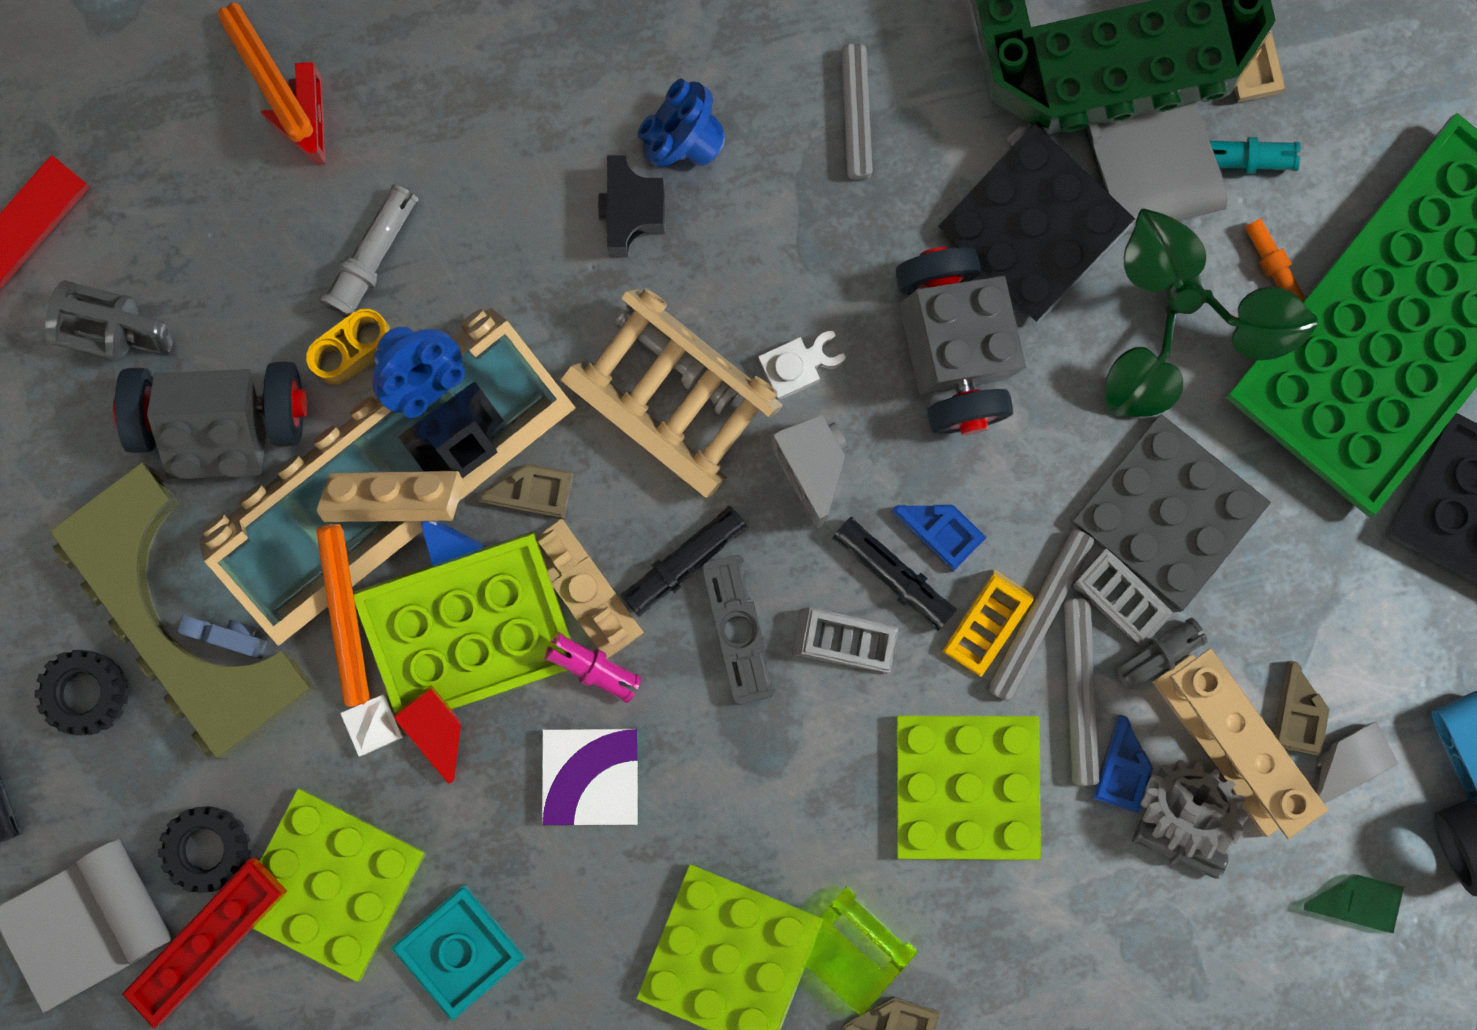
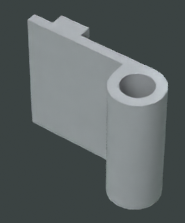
(1160, 163)
(82, 926)

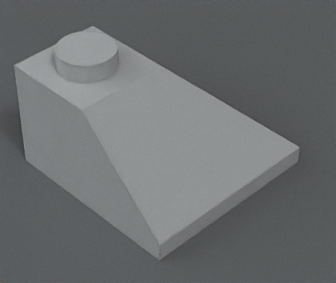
(813, 462)

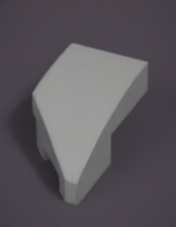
(1354, 761)

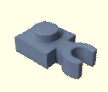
(235, 637)

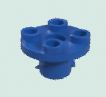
(683, 127)
(415, 369)

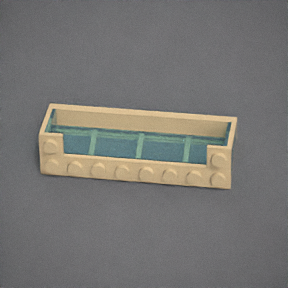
(271, 544)

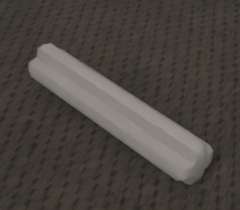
(856, 111)

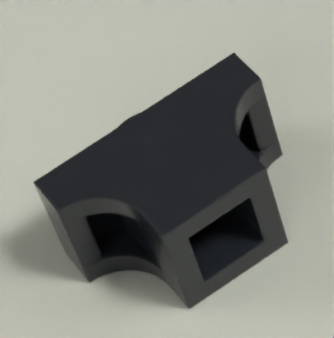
(631, 206)
(455, 434)

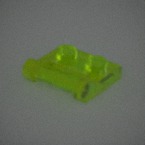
(845, 966)

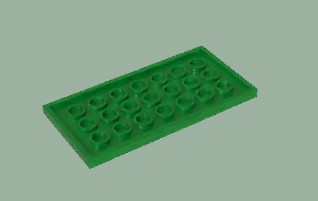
(1389, 337)

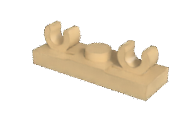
(586, 591)

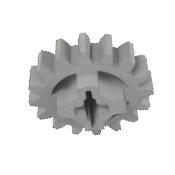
(1194, 809)

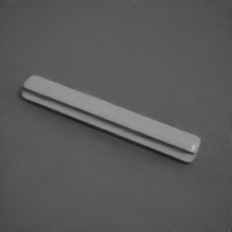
(1040, 615)
(1081, 692)

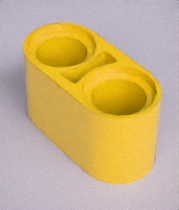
(344, 339)

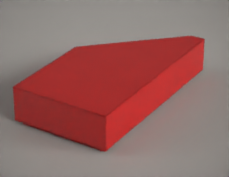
(433, 730)

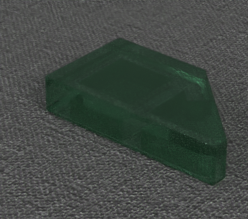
(1360, 902)

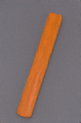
(265, 72)
(343, 614)

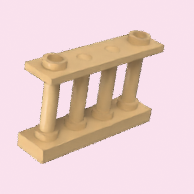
(629, 409)
(1240, 744)

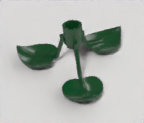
(1170, 258)

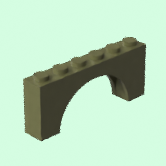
(111, 549)

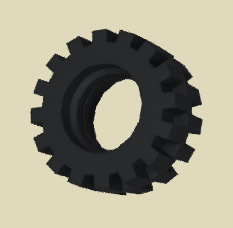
(54, 682)
(176, 838)

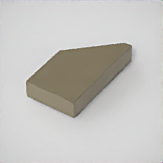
(533, 491)
(1300, 714)
(895, 1015)

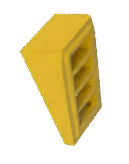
(1009, 588)

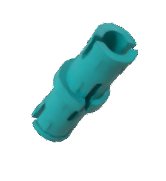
(1256, 155)

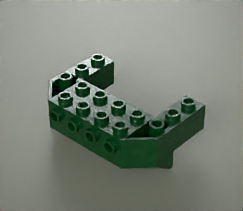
(1117, 58)

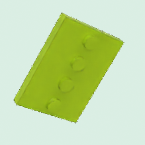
(465, 624)

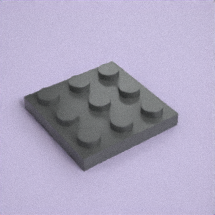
(1171, 512)

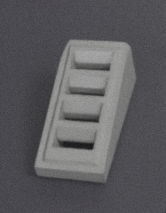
(1085, 587)
(806, 631)

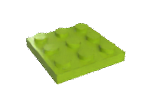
(968, 787)
(339, 882)
(729, 955)

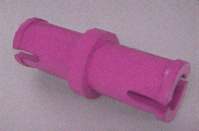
(592, 667)

